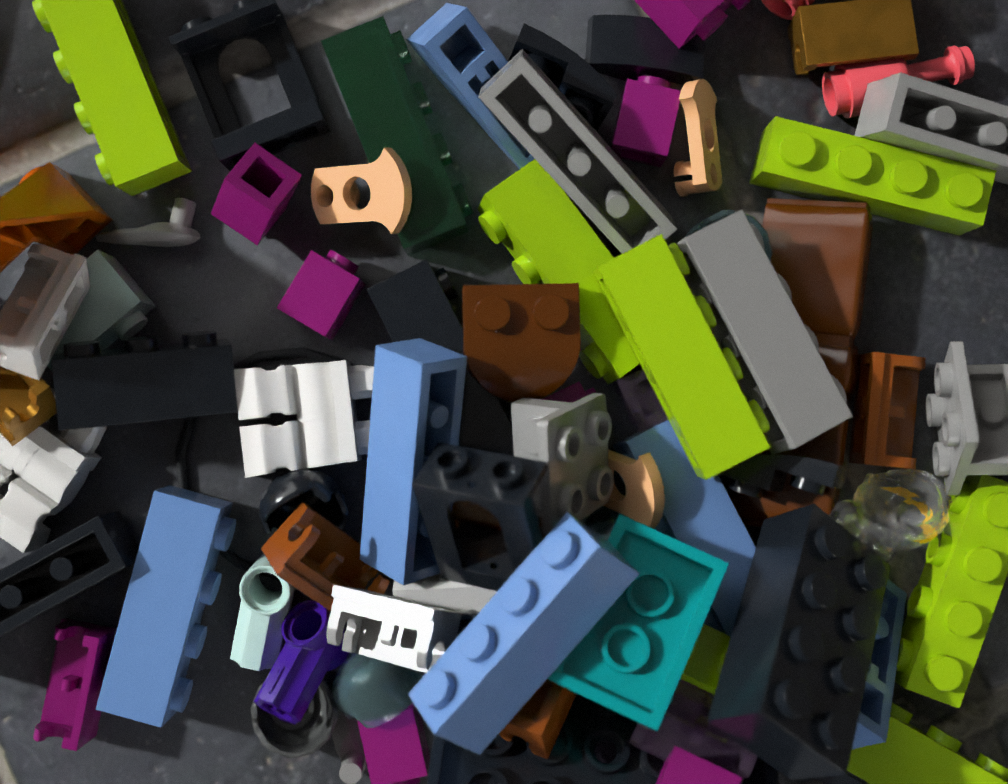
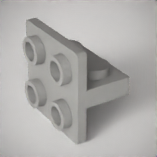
(969, 419)
(576, 451)

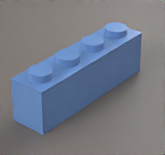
(412, 409)
(699, 516)
(165, 606)
(522, 635)

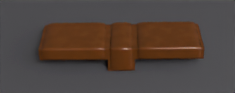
(825, 261)

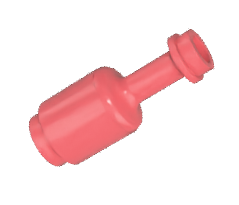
(847, 83)

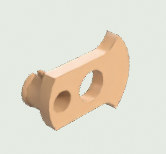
(704, 164)
(337, 195)
(643, 485)

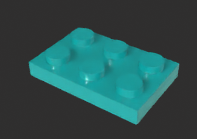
(648, 633)

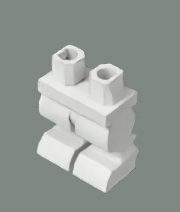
(325, 411)
(43, 479)

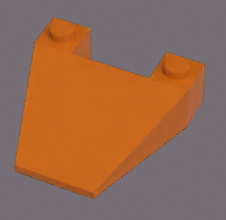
(48, 210)

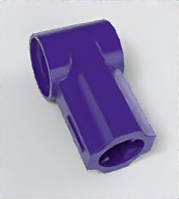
(300, 663)

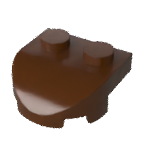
(521, 337)

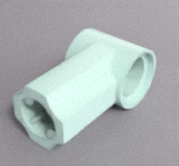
(260, 619)

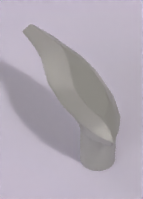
(159, 234)
(349, 749)

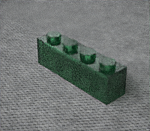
(391, 115)

